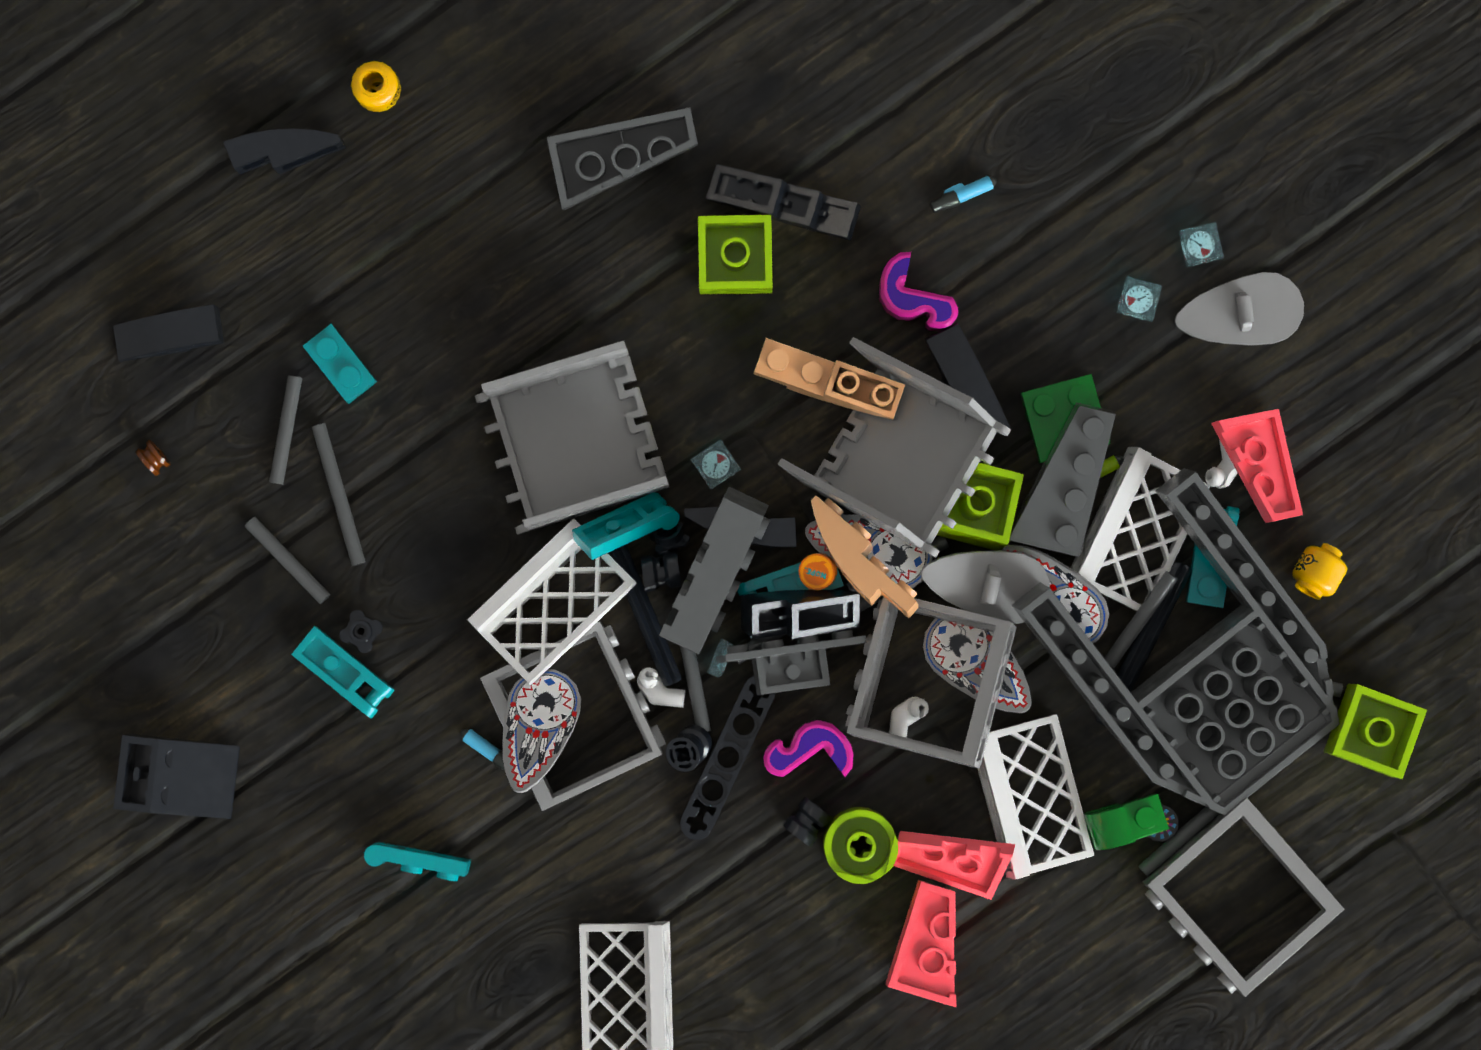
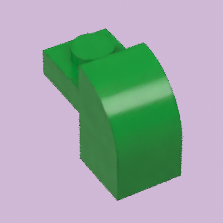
(1125, 822)

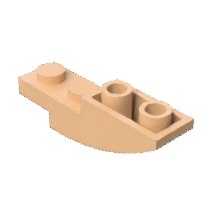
(829, 380)
(849, 550)

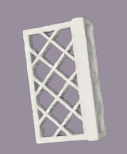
(1109, 520)
(527, 582)
(1002, 805)
(656, 987)

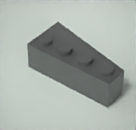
(609, 154)
(1064, 492)
(715, 569)

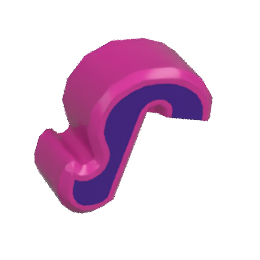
(910, 303)
(805, 743)

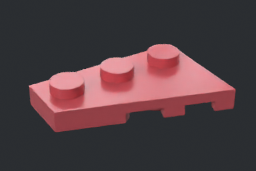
(1262, 461)
(955, 861)
(925, 949)

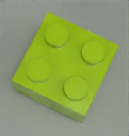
(735, 254)
(990, 513)
(1375, 731)

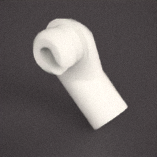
(1222, 474)
(656, 692)
(907, 714)

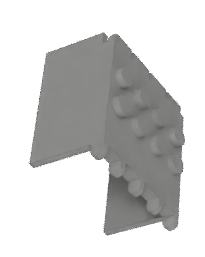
(574, 436)
(911, 467)

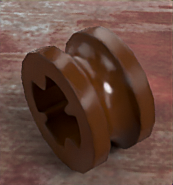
(152, 457)

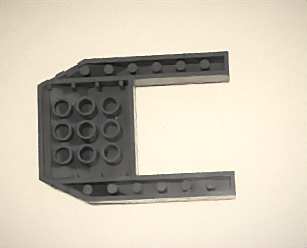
(1231, 701)

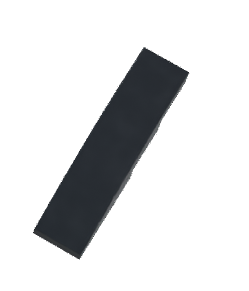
(783, 201)

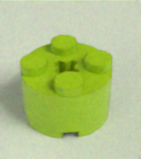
(869, 864)

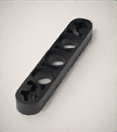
(716, 771)

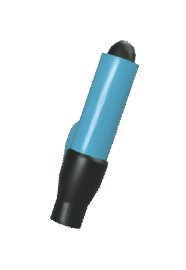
(959, 193)
(483, 747)

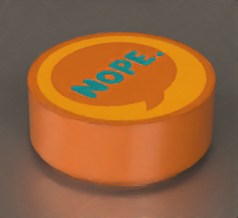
(817, 571)

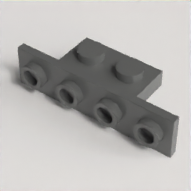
(790, 667)

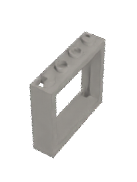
(876, 650)
(635, 702)
(1284, 854)

